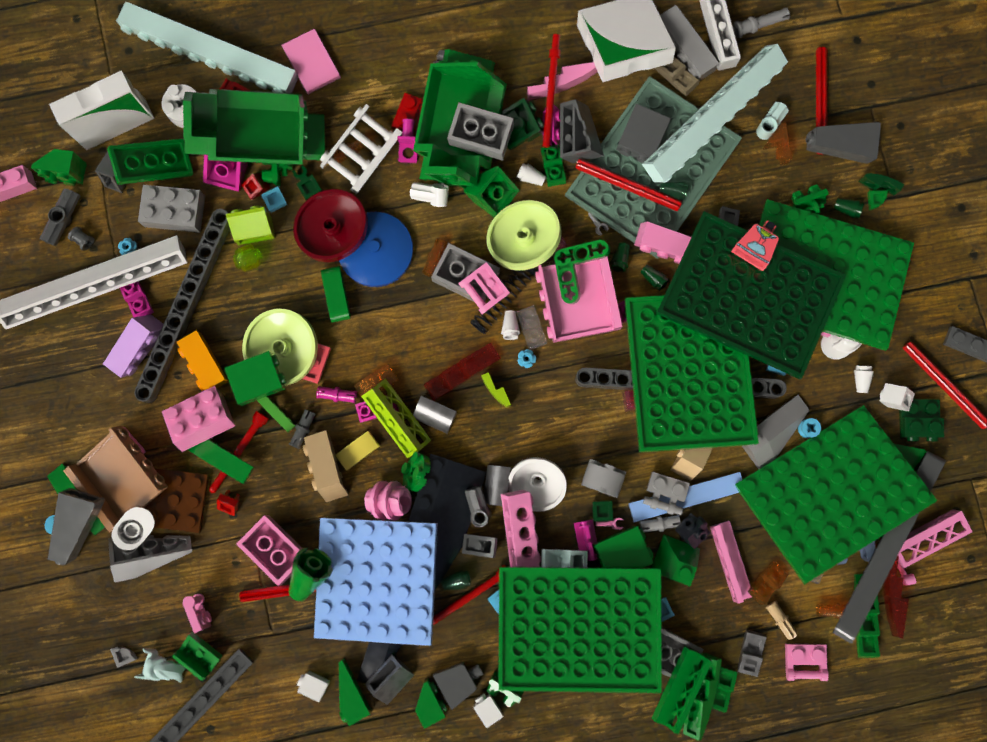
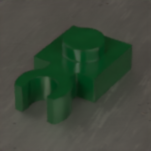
(307, 185)

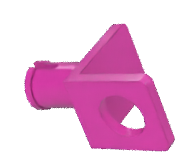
(407, 141)

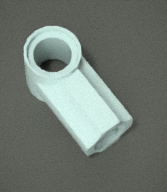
(772, 120)

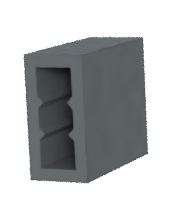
(642, 133)

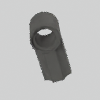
(478, 504)

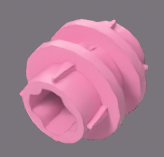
(388, 500)

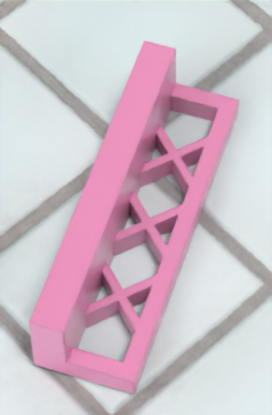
(932, 529)
(731, 561)

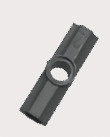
(65, 206)

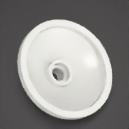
(545, 492)

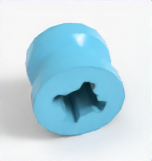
(805, 428)

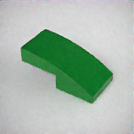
(725, 687)

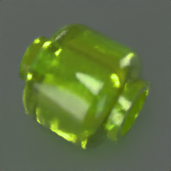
(247, 258)

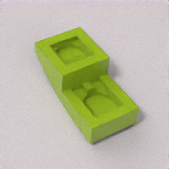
(499, 394)

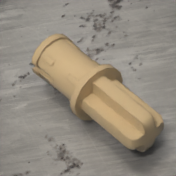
(782, 620)

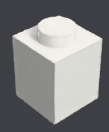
(896, 397)
(313, 686)
(487, 709)

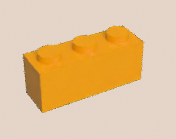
(201, 361)

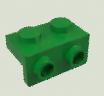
(197, 656)

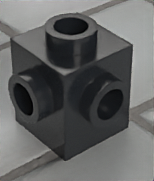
(693, 530)

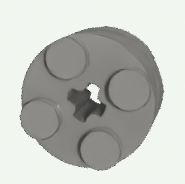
(603, 478)

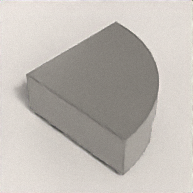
(123, 656)

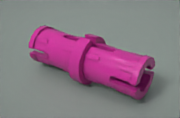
(336, 394)

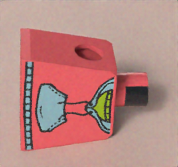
(757, 245)

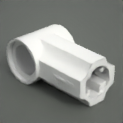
(435, 194)

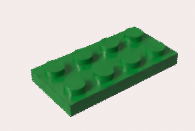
(149, 161)

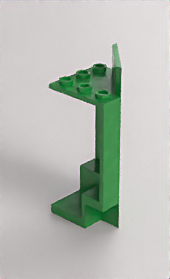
(449, 82)
(252, 127)

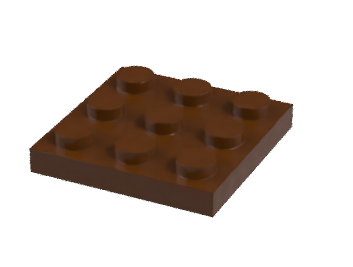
(181, 503)

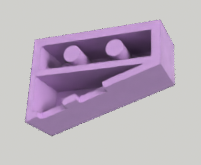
(133, 345)

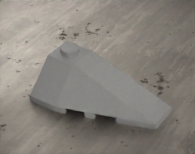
(776, 431)
(147, 556)

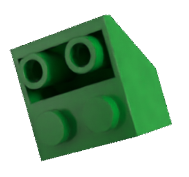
(61, 166)

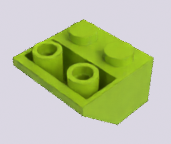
(250, 225)

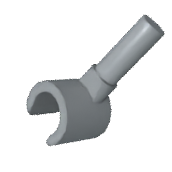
(598, 224)

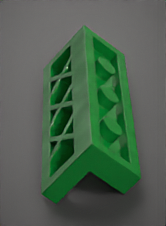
(679, 688)

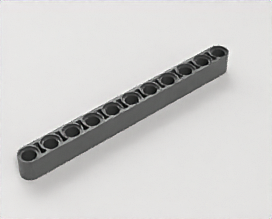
(184, 315)
(612, 374)
(882, 560)

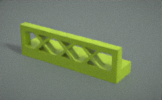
(393, 420)

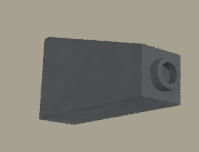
(847, 141)
(72, 523)

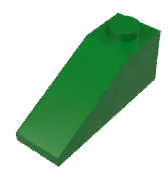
(351, 698)

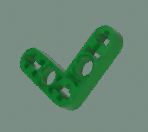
(569, 265)

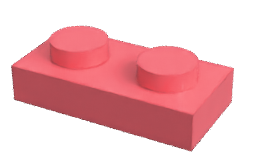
(317, 370)

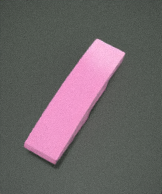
(568, 78)

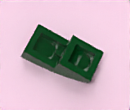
(874, 181)

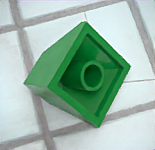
(492, 191)
(676, 560)

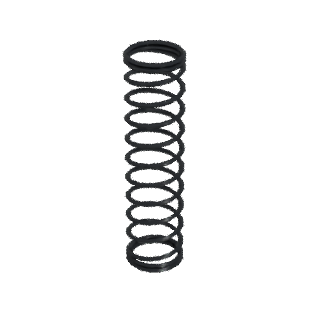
(476, 323)

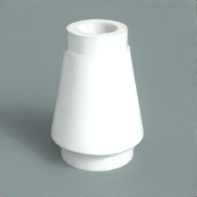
(531, 175)
(510, 326)
(863, 378)

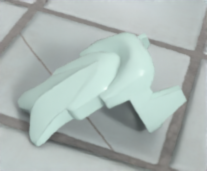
(160, 668)

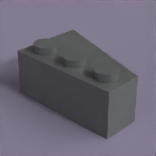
(578, 133)

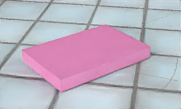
(311, 61)

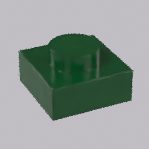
(602, 511)

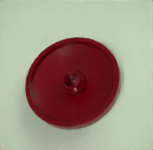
(330, 225)

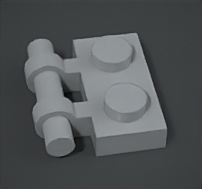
(667, 487)

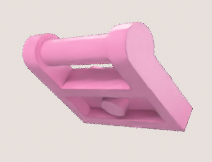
(489, 284)
(196, 613)
(806, 655)

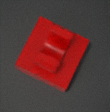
(228, 504)

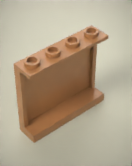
(117, 473)

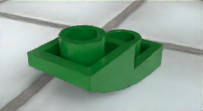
(553, 166)

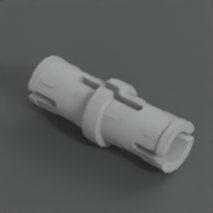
(660, 523)

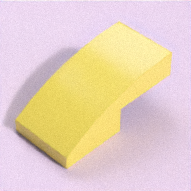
(357, 450)

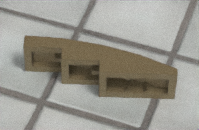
(678, 76)

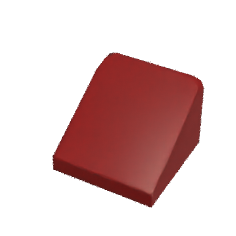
(255, 186)

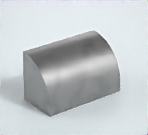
(434, 414)
(496, 484)
(389, 679)

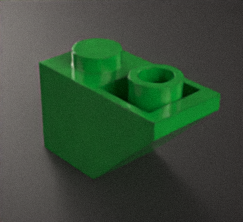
(429, 707)

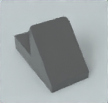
(479, 545)

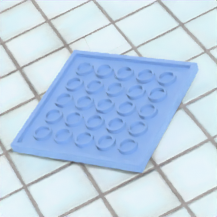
(378, 581)

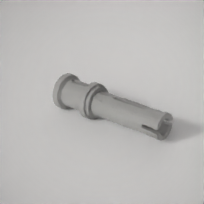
(753, 24)

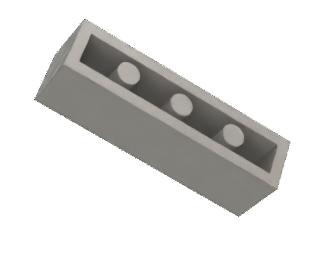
(688, 44)

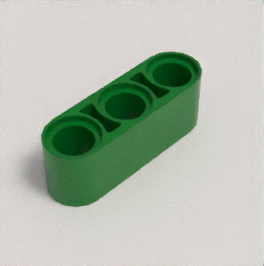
(335, 294)

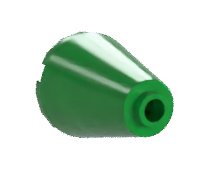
(308, 572)

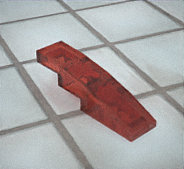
(462, 371)
(895, 606)

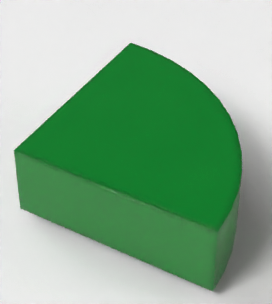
(876, 198)

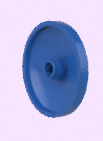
(383, 253)

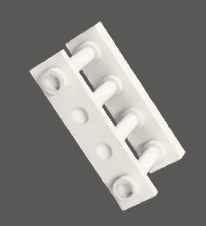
(379, 151)

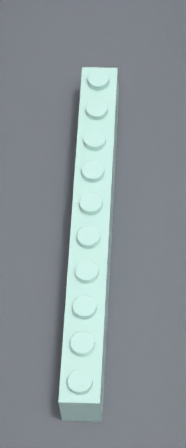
(206, 49)
(715, 113)

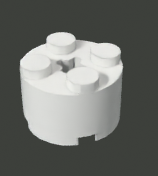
(173, 102)

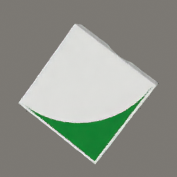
(625, 37)
(102, 111)

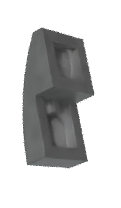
(751, 652)

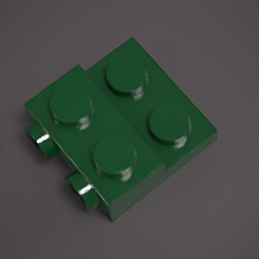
(526, 123)
(922, 421)

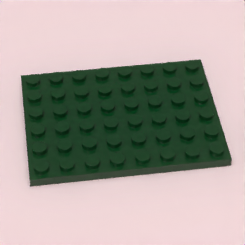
(760, 313)

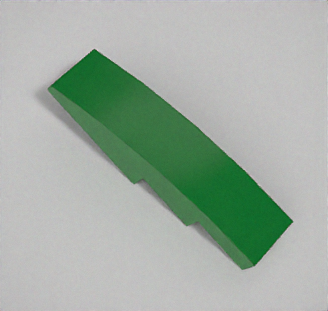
(223, 460)
(868, 634)
(701, 709)

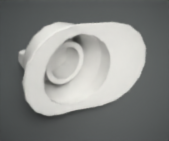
(838, 347)
(133, 528)

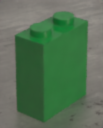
(255, 378)
(624, 550)

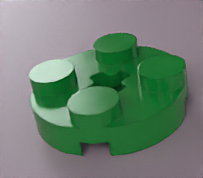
(415, 471)

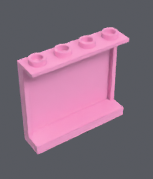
(592, 314)

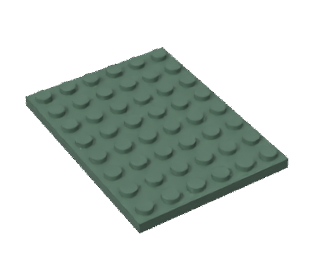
(627, 210)

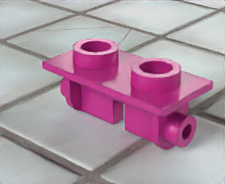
(555, 131)
(586, 537)

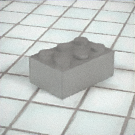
(480, 131)
(171, 208)
(455, 267)

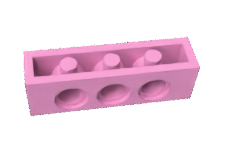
(511, 504)

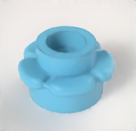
(127, 242)
(526, 363)

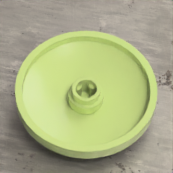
(524, 235)
(288, 337)

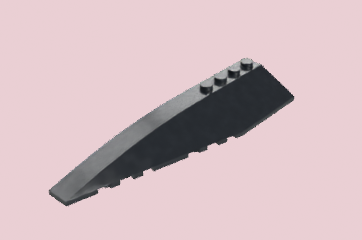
(439, 502)

